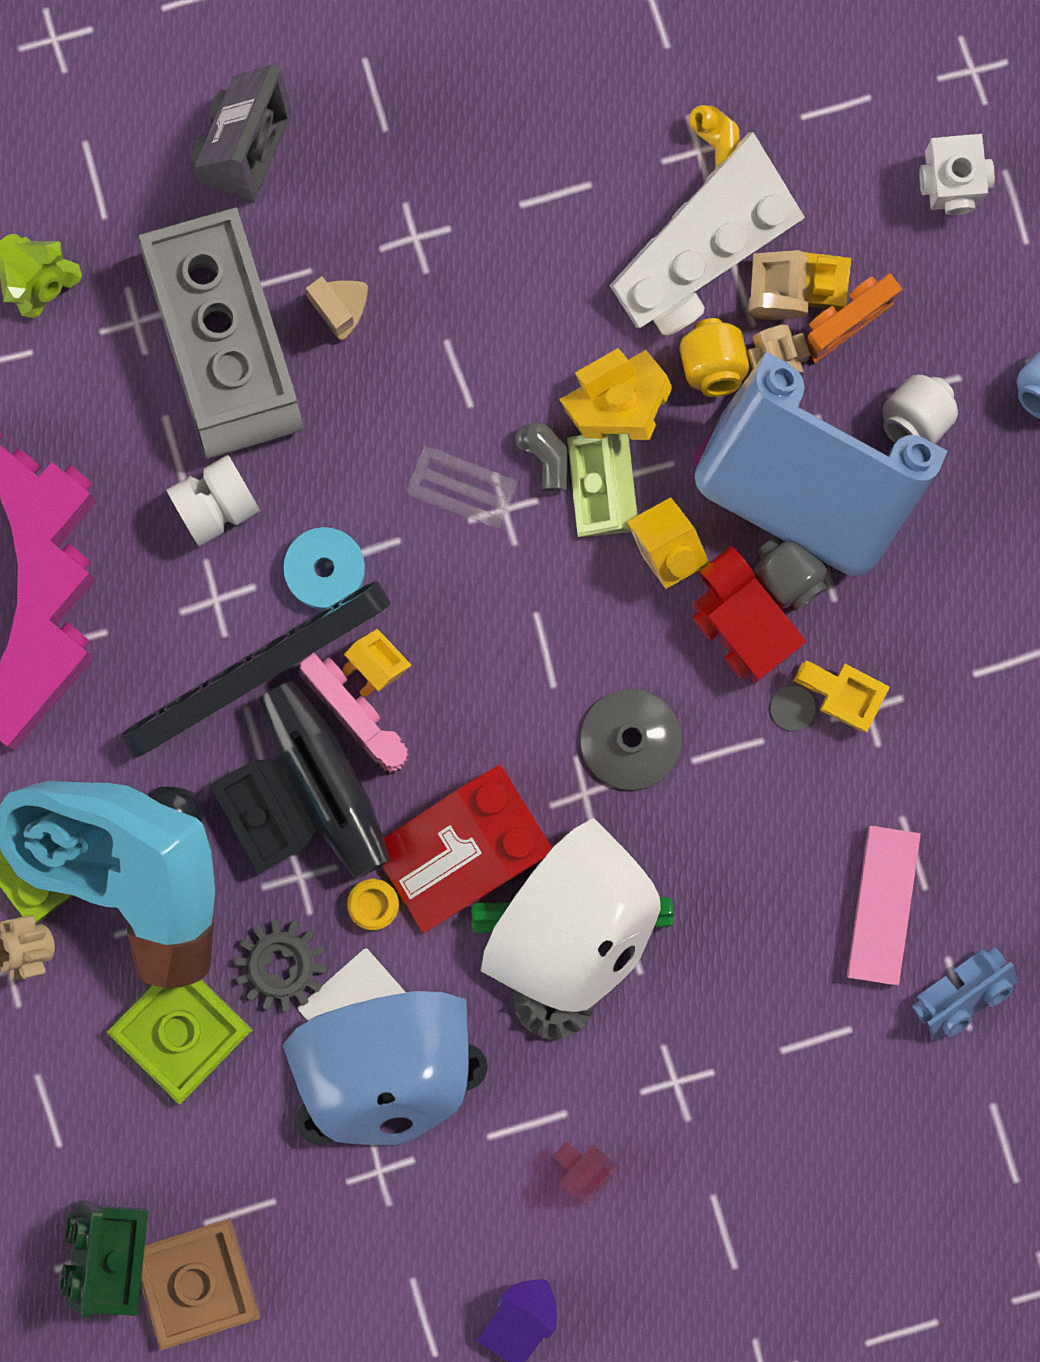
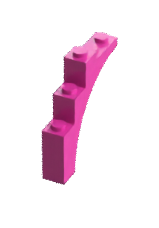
(39, 655)

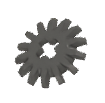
(300, 974)

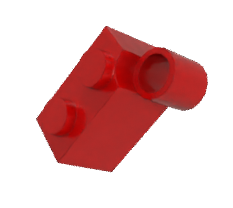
(744, 618)

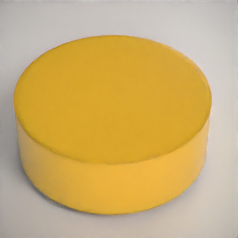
(373, 904)

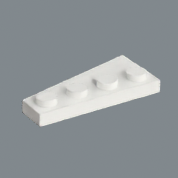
(721, 224)

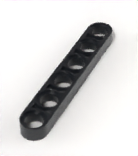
(255, 669)

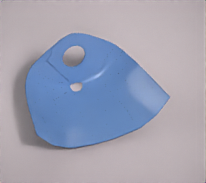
(389, 1044)

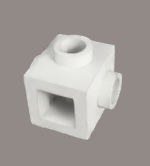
(956, 173)

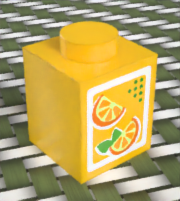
(668, 542)

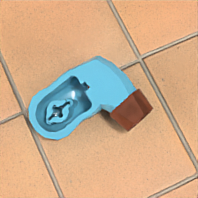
(122, 854)

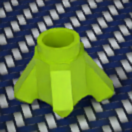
(34, 273)

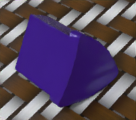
(522, 1320)

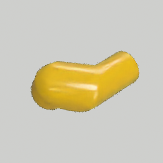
(716, 130)

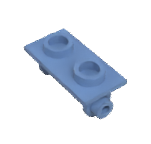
(983, 985)

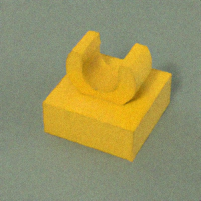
(827, 281)
(376, 661)

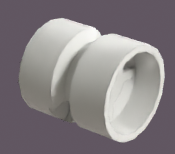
(213, 500)

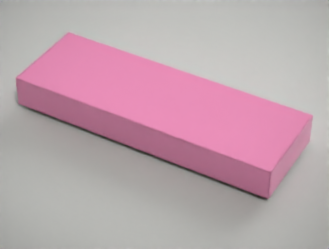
(883, 905)

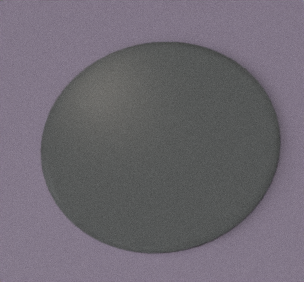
(793, 708)

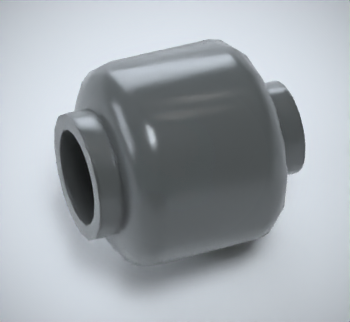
(789, 573)

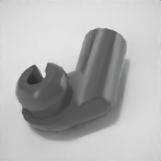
(550, 450)

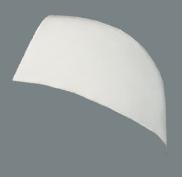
(563, 913)

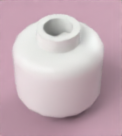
(920, 408)

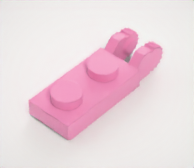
(354, 715)

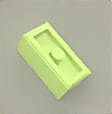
(602, 484)

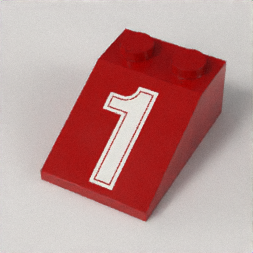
(463, 848)

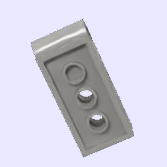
(233, 377)

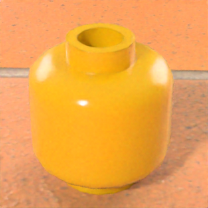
(714, 357)

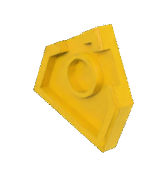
(618, 396)

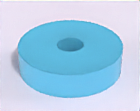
(317, 546)

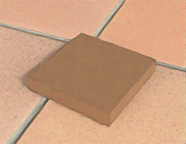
(197, 1284)

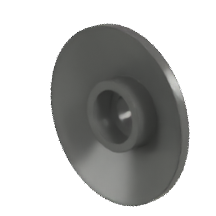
(627, 766)

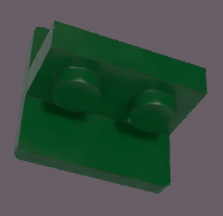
(104, 1259)

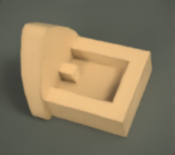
(778, 285)
(339, 304)

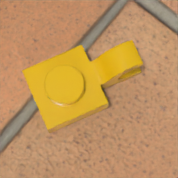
(849, 695)

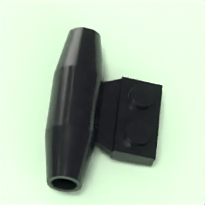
(307, 790)

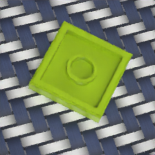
(180, 1035)

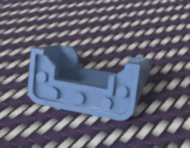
(808, 476)

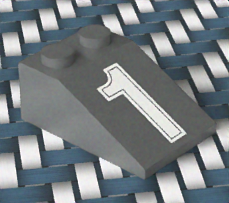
(244, 132)

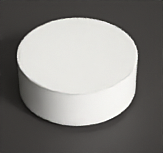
(680, 315)

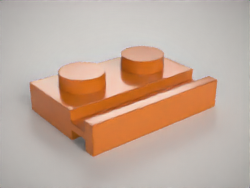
(835, 327)

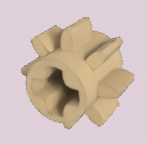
(781, 344)
(24, 947)

